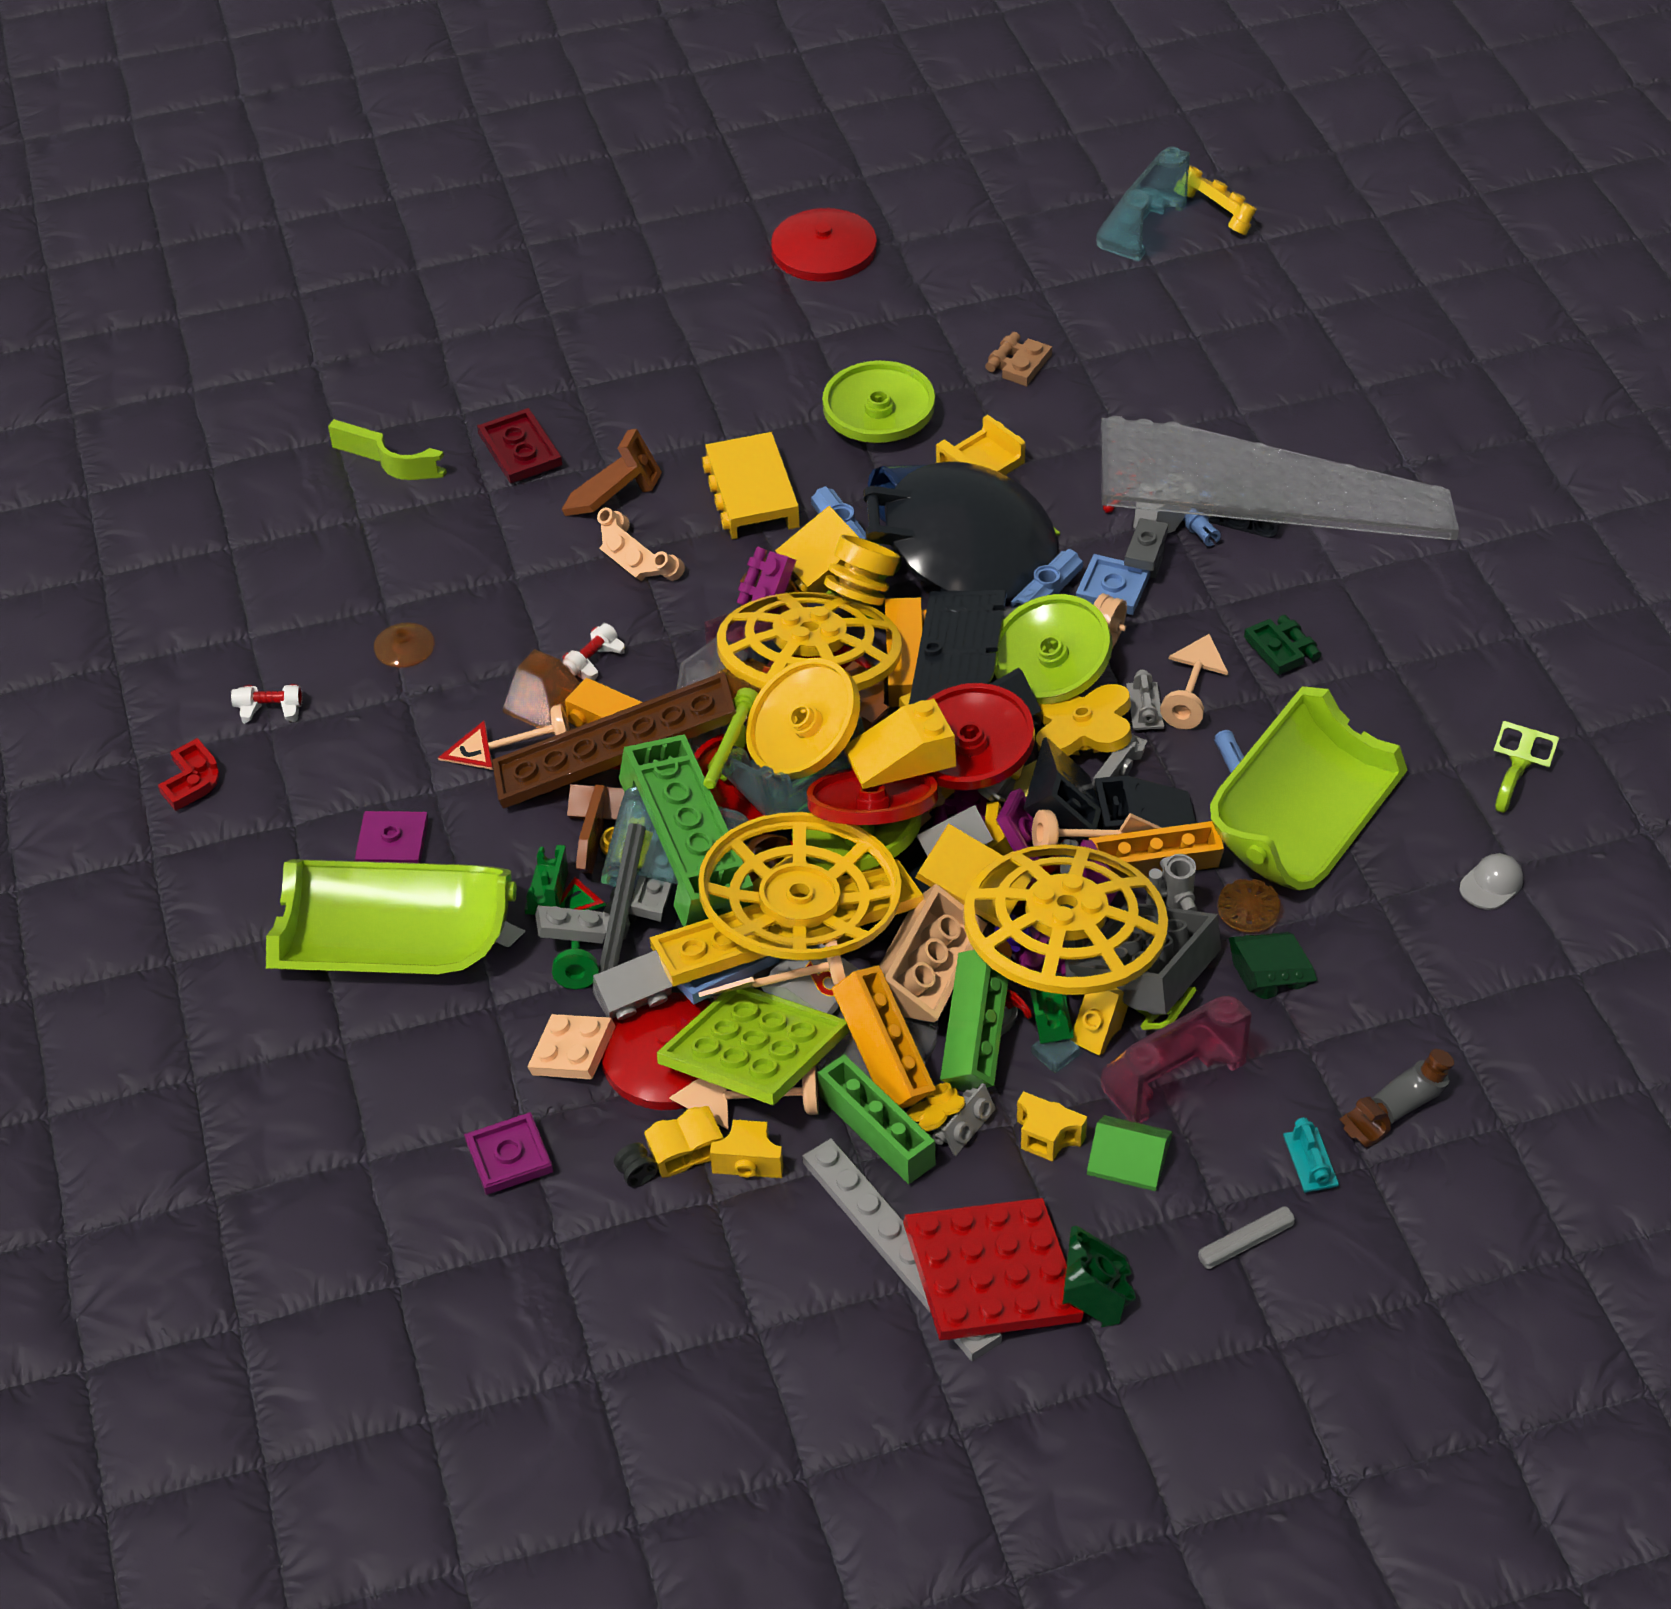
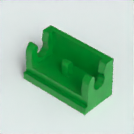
(547, 880)
(1051, 1016)

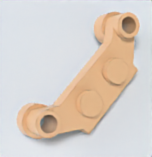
(631, 553)

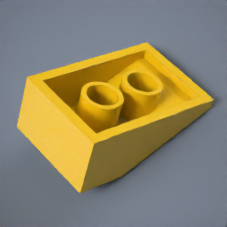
(903, 746)

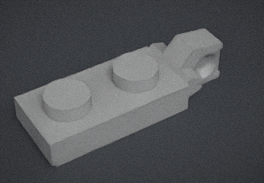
(1121, 761)
(573, 924)

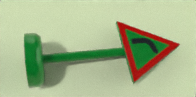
(576, 966)

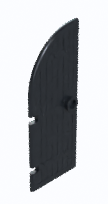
(956, 640)

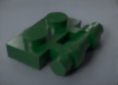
(1275, 646)

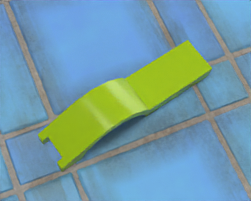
(372, 446)

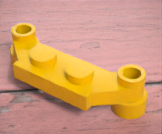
(1218, 192)

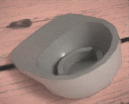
(1492, 882)

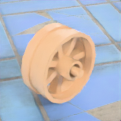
(1114, 612)

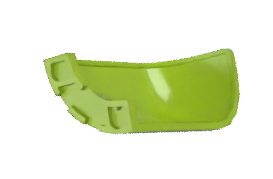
(1304, 791)
(387, 916)

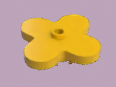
(1088, 721)

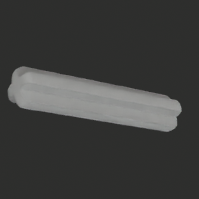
(1246, 1237)

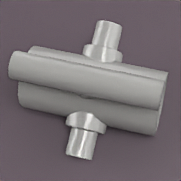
(1177, 882)

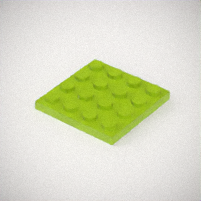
(753, 1043)

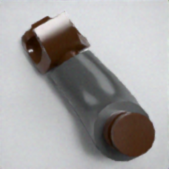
(1411, 1089)

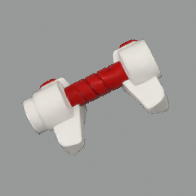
(602, 640)
(250, 700)

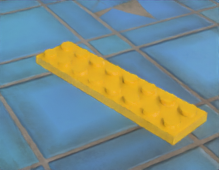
(704, 950)

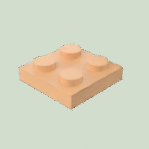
(571, 1046)

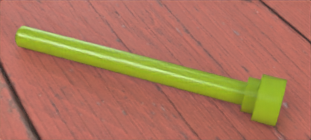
(743, 702)

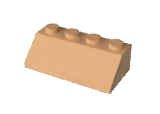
(925, 955)

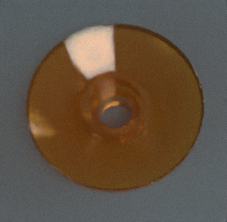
(404, 645)

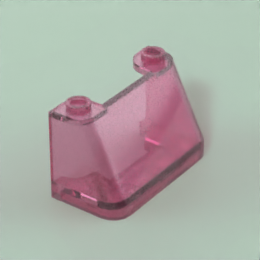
(1211, 1032)

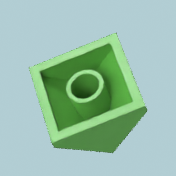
(1128, 1152)

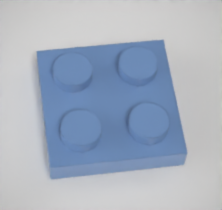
(1113, 578)

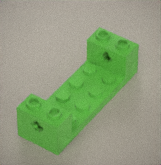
(683, 818)

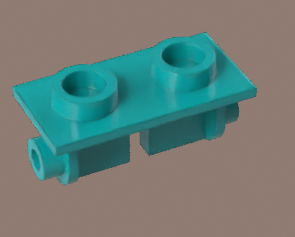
(1310, 1157)

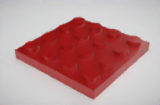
(990, 1268)

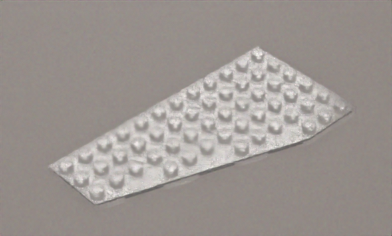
(1229, 477)

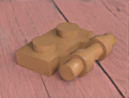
(1026, 358)

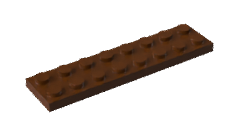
(601, 742)

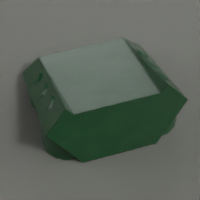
(1271, 963)
(1097, 1278)

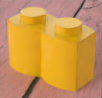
(683, 1141)

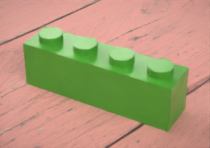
(974, 1024)
(876, 1119)

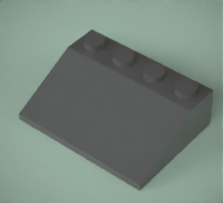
(1188, 950)

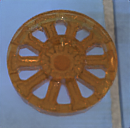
(1248, 905)

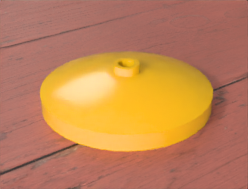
(803, 717)

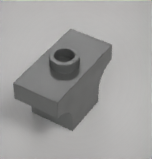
(1147, 546)

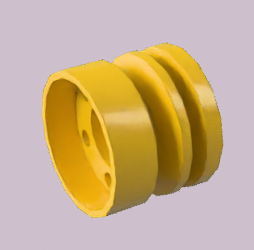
(862, 567)

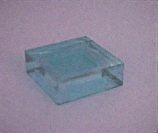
(1056, 1054)

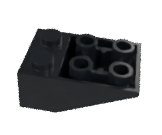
(1063, 789)
(1145, 799)

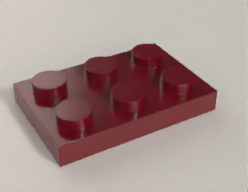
(519, 445)

